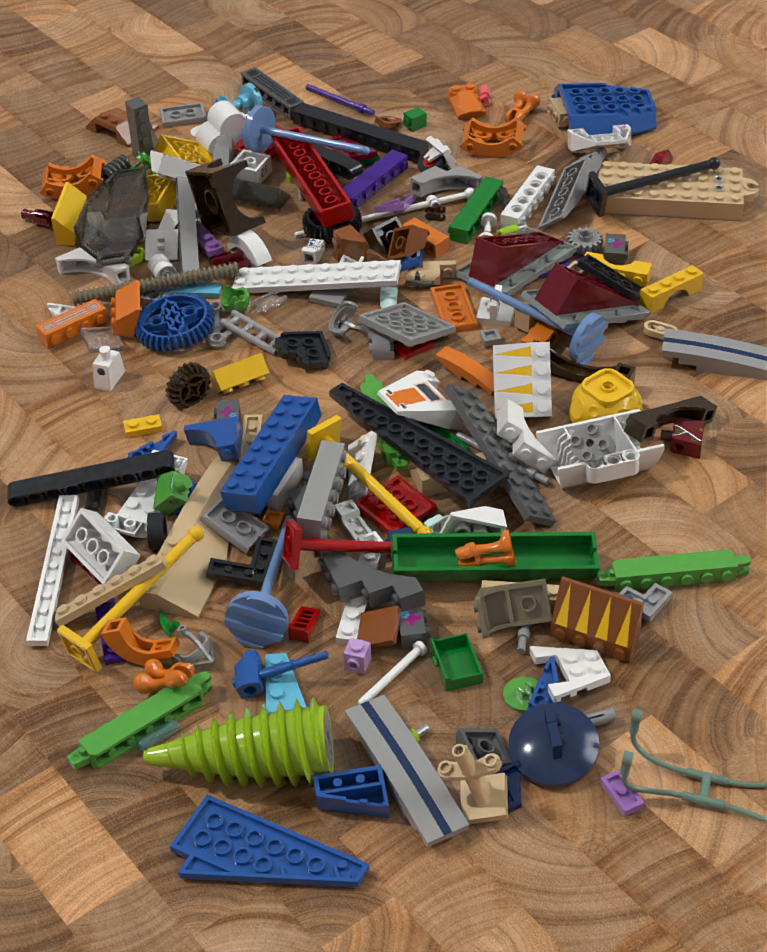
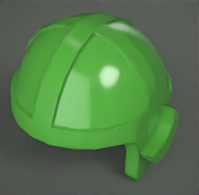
(235, 299)

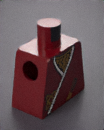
(685, 438)

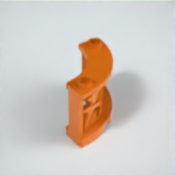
(477, 133)
(86, 175)

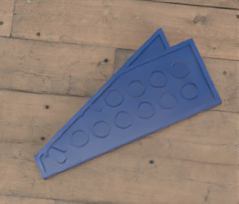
(242, 847)

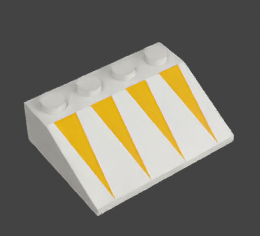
(523, 377)

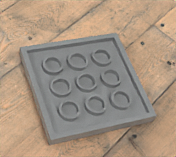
(406, 324)

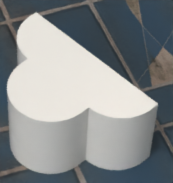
(222, 120)

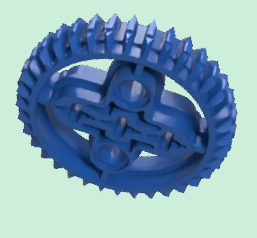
(175, 322)

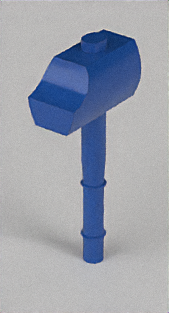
(250, 675)

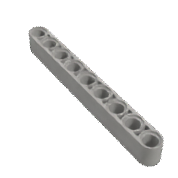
(186, 226)

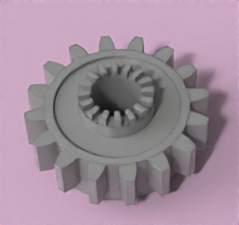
(585, 240)

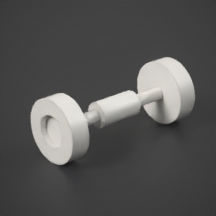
(488, 221)

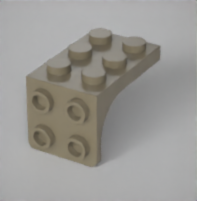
(512, 605)

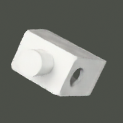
(107, 369)

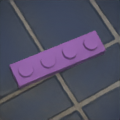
(207, 242)

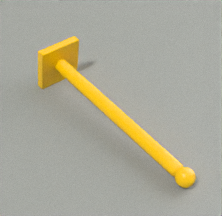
(330, 431)
(81, 647)

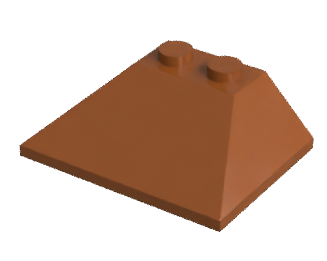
(116, 121)

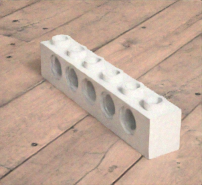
(528, 197)

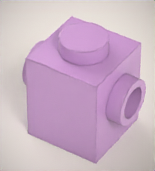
(357, 656)

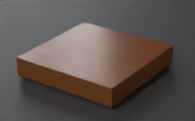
(380, 626)

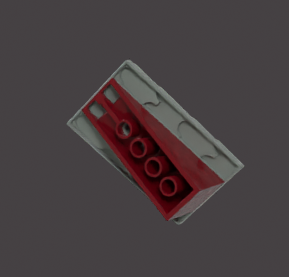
(514, 258)
(571, 296)

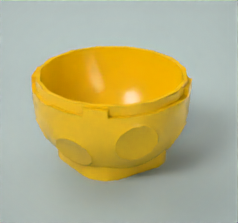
(603, 395)

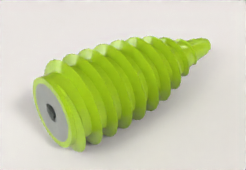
(255, 746)

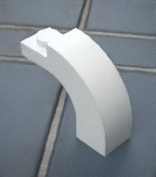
(252, 246)

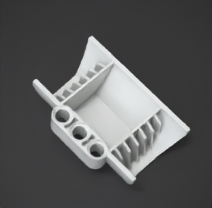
(625, 462)

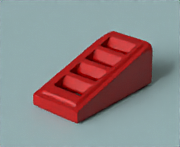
(299, 633)

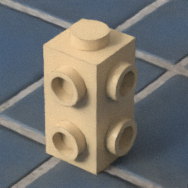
(558, 112)

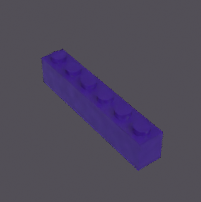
(376, 177)

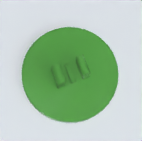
(518, 692)

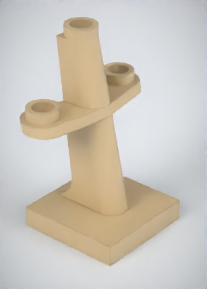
(482, 795)

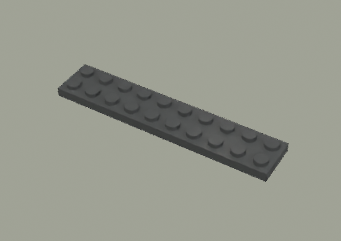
(498, 452)

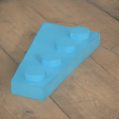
(282, 686)

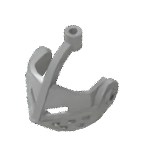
(348, 308)
(203, 650)

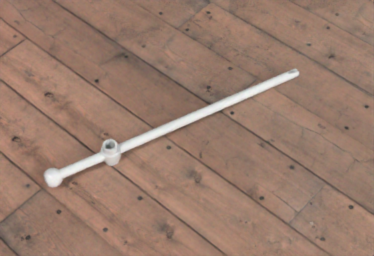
(431, 201)

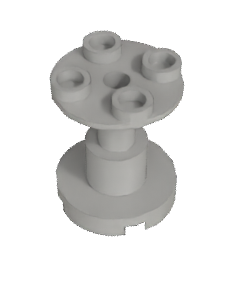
(591, 443)

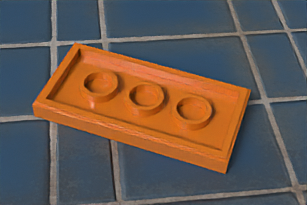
(454, 306)

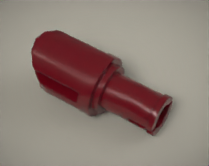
(39, 216)

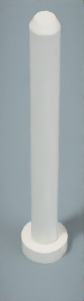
(418, 649)

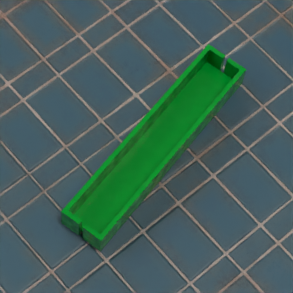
(536, 555)

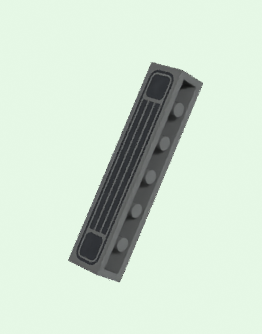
(272, 92)

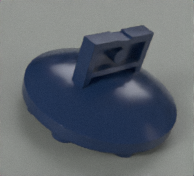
(554, 744)

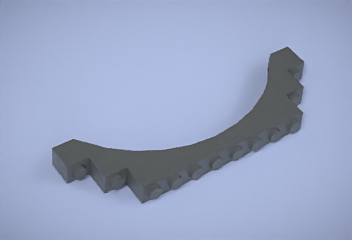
(353, 579)

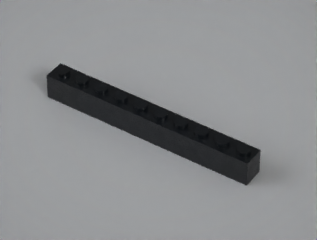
(359, 131)

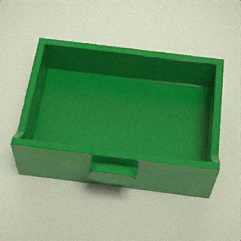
(456, 661)

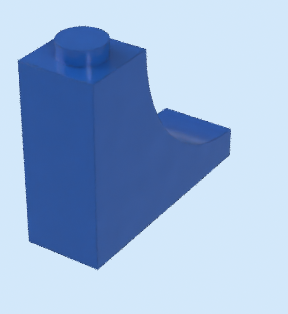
(221, 434)

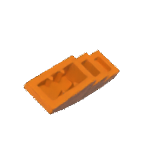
(466, 367)

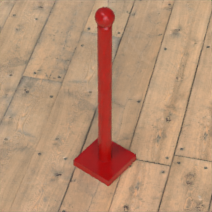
(295, 543)

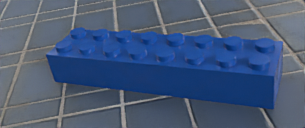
(270, 454)

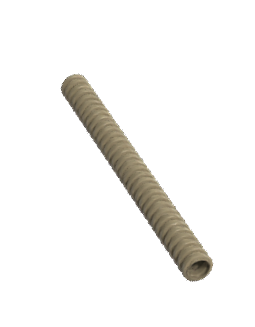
(159, 282)

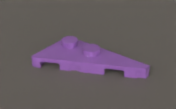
(395, 205)

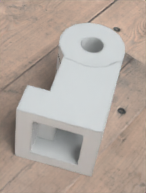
(313, 250)

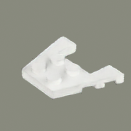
(579, 667)

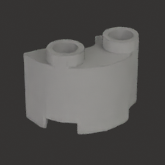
(380, 346)

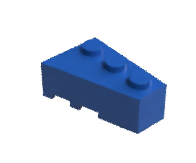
(353, 791)

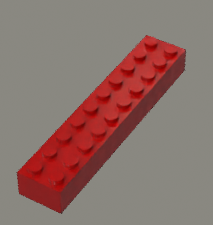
(314, 180)

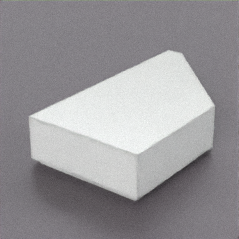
(57, 309)

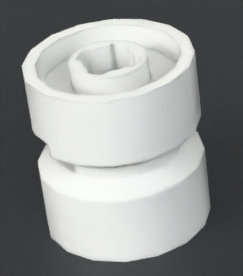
(160, 265)

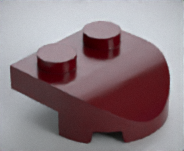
(228, 257)

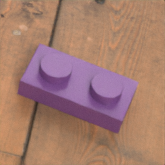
(624, 798)

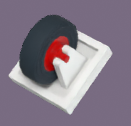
(436, 156)

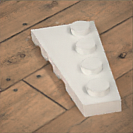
(363, 452)

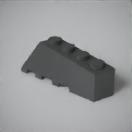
(140, 128)

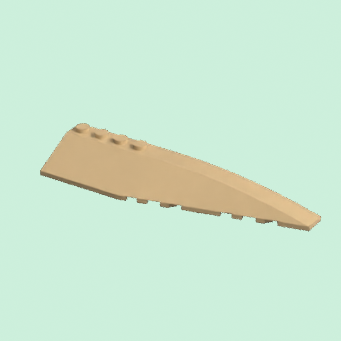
(185, 586)

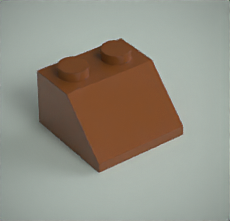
(406, 241)
(350, 243)

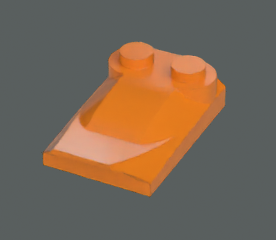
(465, 101)

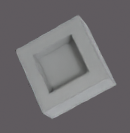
(490, 337)

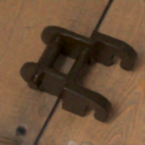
(433, 213)

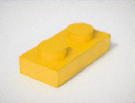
(143, 426)

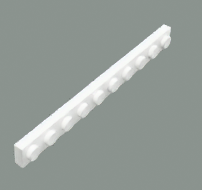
(52, 573)

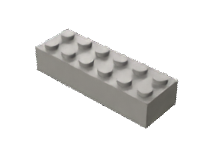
(322, 490)

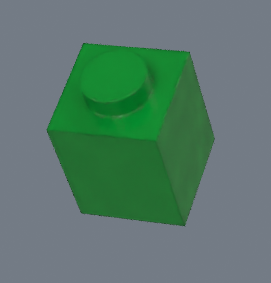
(415, 119)

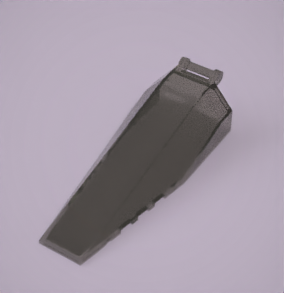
(115, 218)

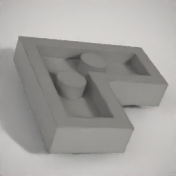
(652, 600)

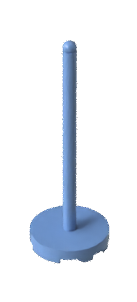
(261, 125)
(585, 338)
(257, 616)

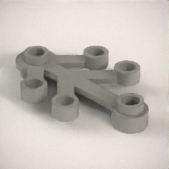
(218, 339)

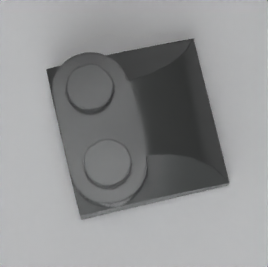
(482, 743)

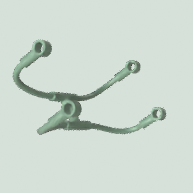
(705, 777)

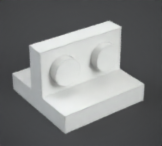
(494, 311)

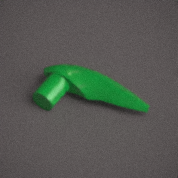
(165, 624)

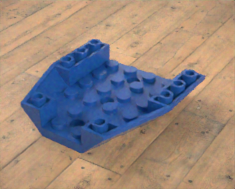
(601, 106)

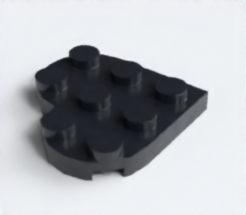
(306, 346)

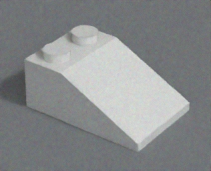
(476, 520)

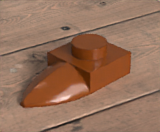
(387, 121)

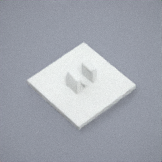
(161, 242)

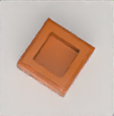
(274, 519)

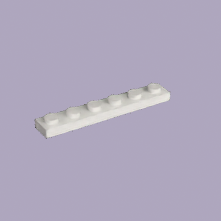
(353, 608)

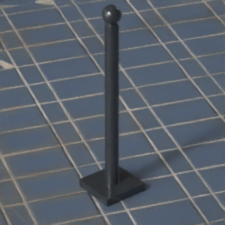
(598, 194)

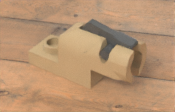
(430, 273)

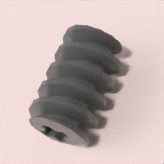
(119, 163)

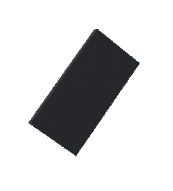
(610, 277)

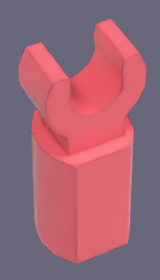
(484, 94)

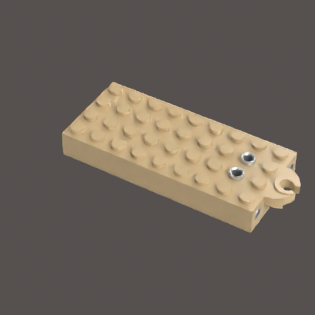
(698, 195)

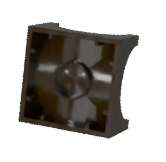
(214, 200)

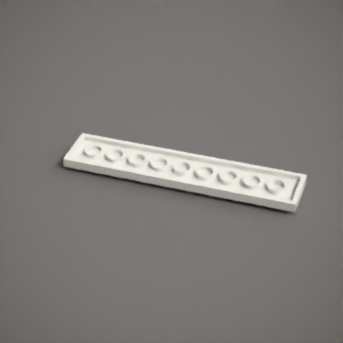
(319, 276)

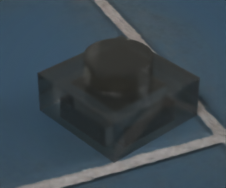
(503, 197)

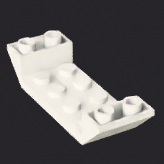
(133, 515)

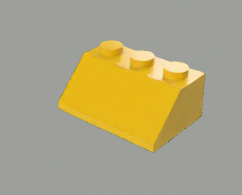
(239, 374)

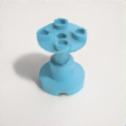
(246, 100)

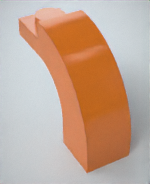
(135, 648)

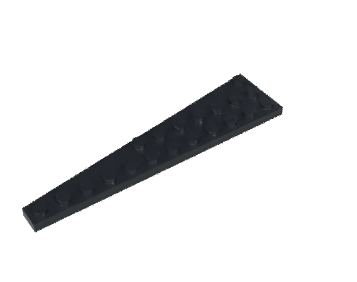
(449, 464)

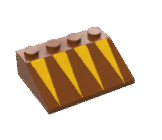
(597, 619)

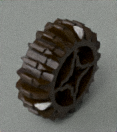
(188, 385)

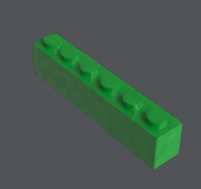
(469, 218)

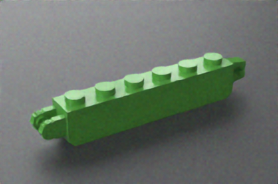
(390, 455)
(675, 570)
(122, 732)

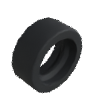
(156, 530)

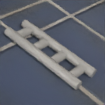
(257, 340)

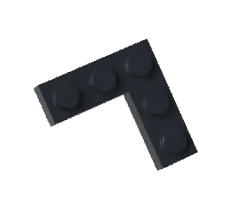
(244, 573)

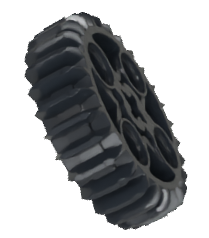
(314, 229)

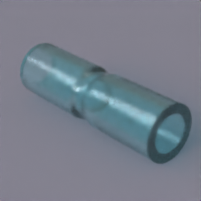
(159, 734)

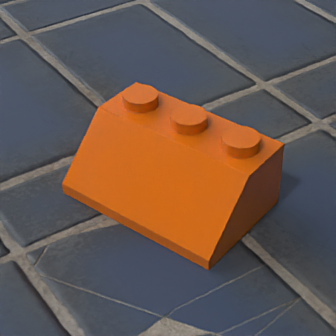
(125, 310)

